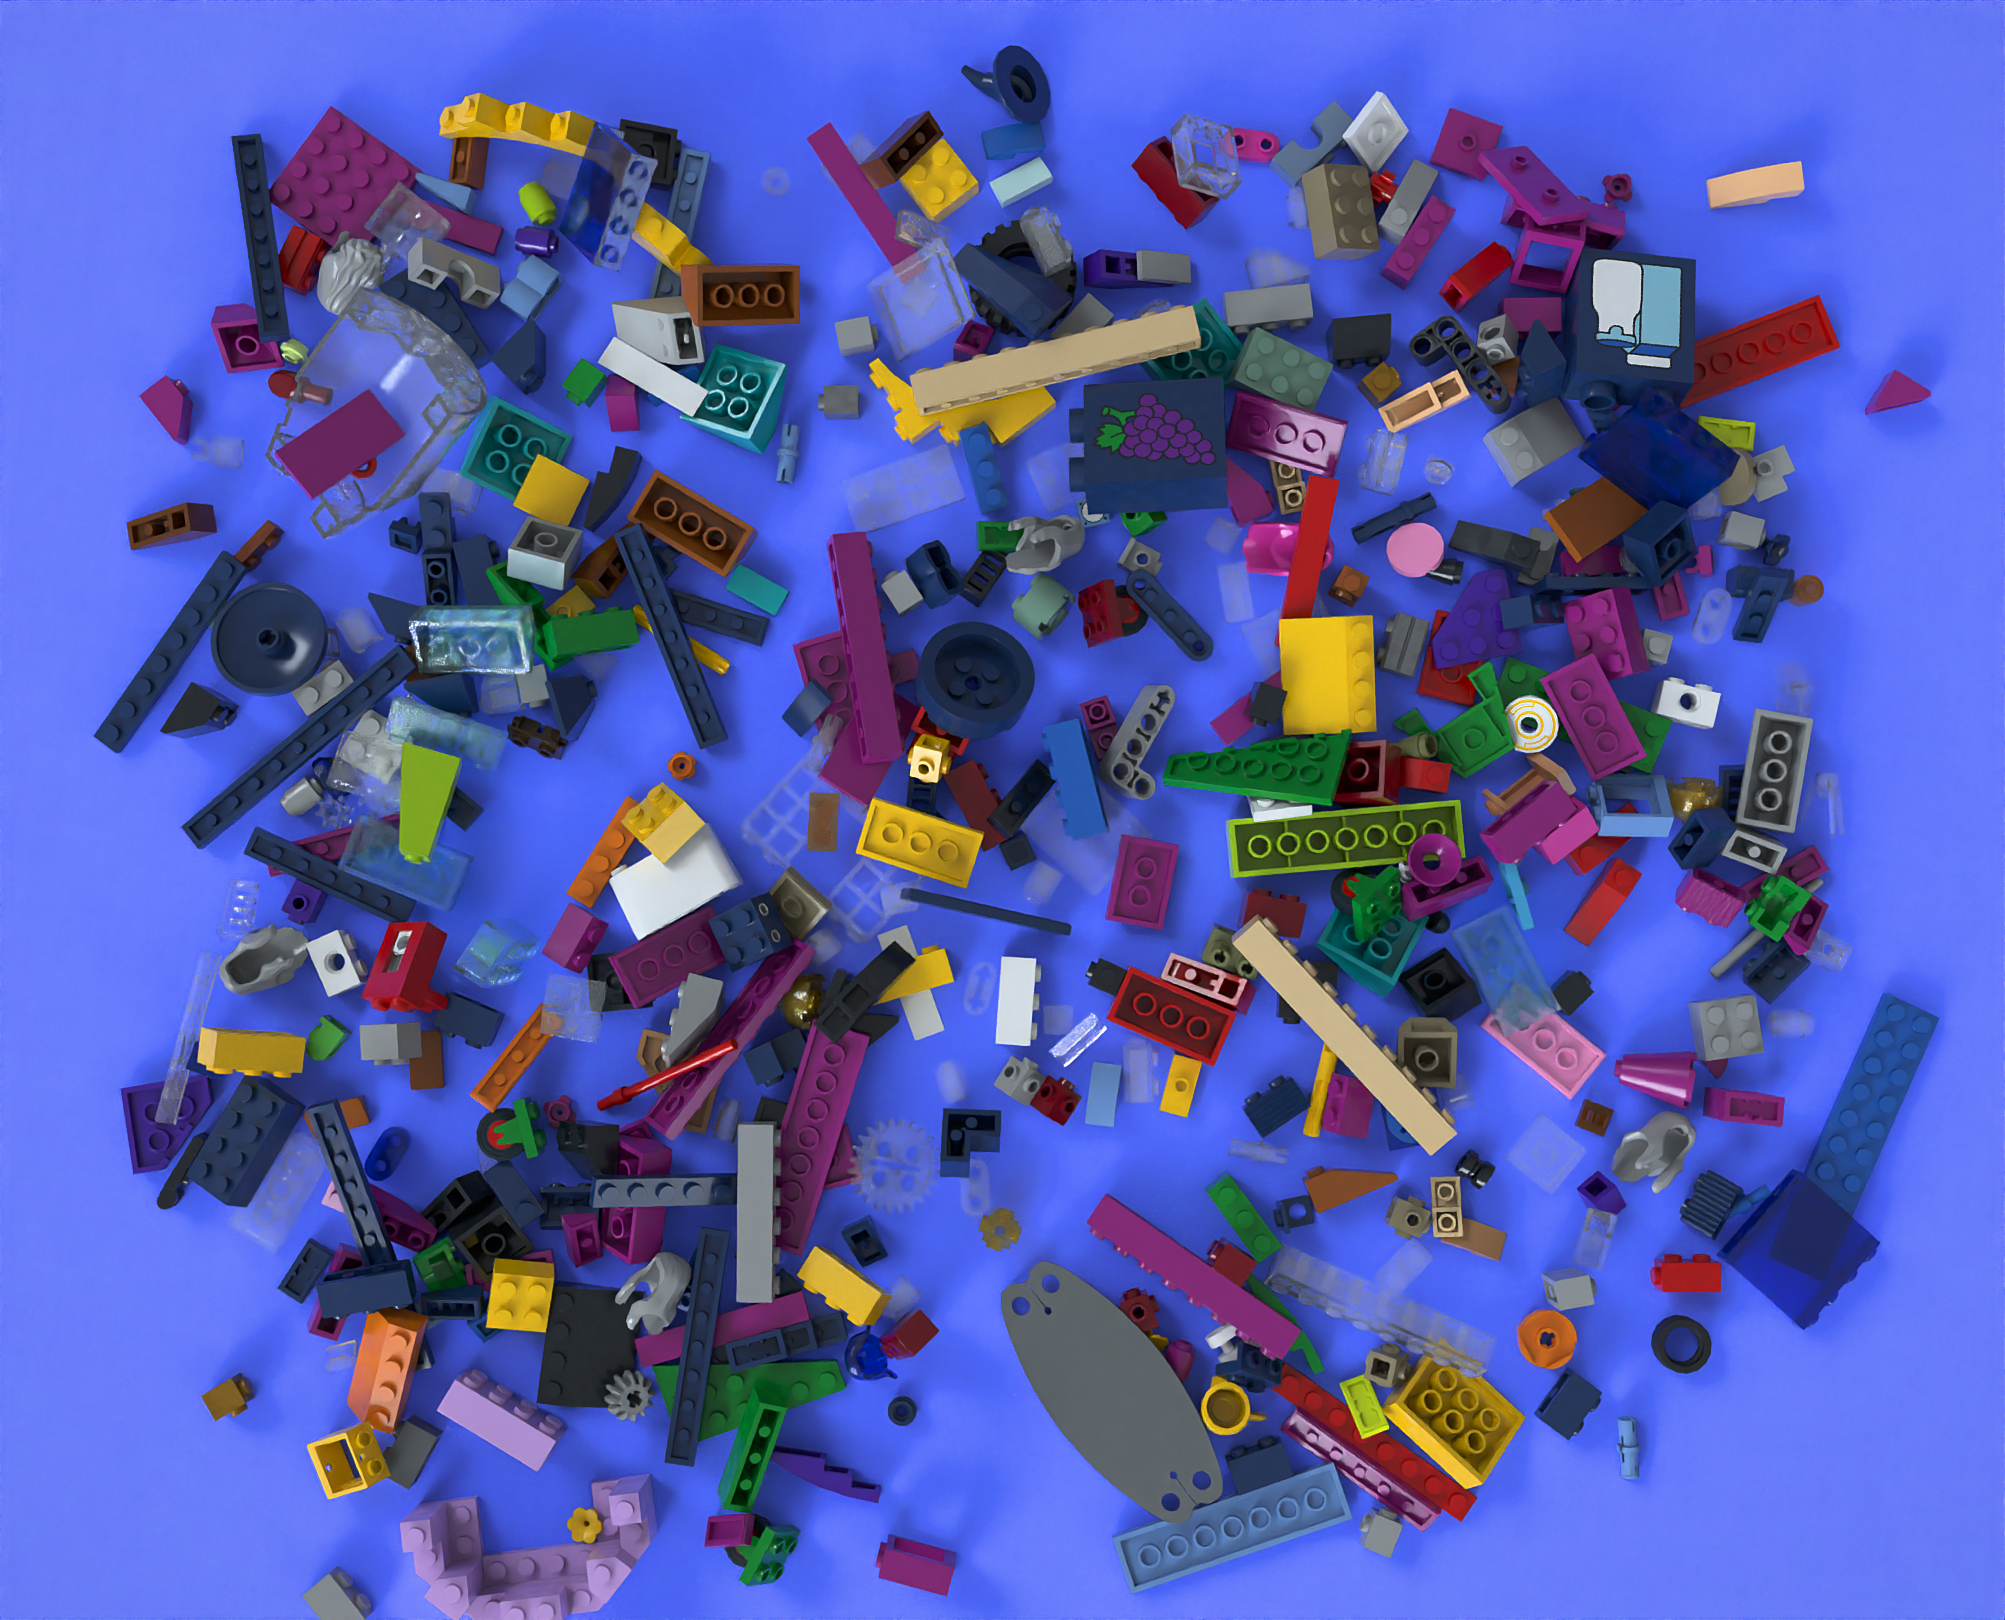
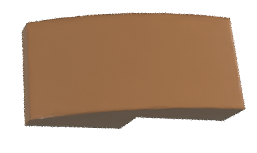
(1479, 1240)

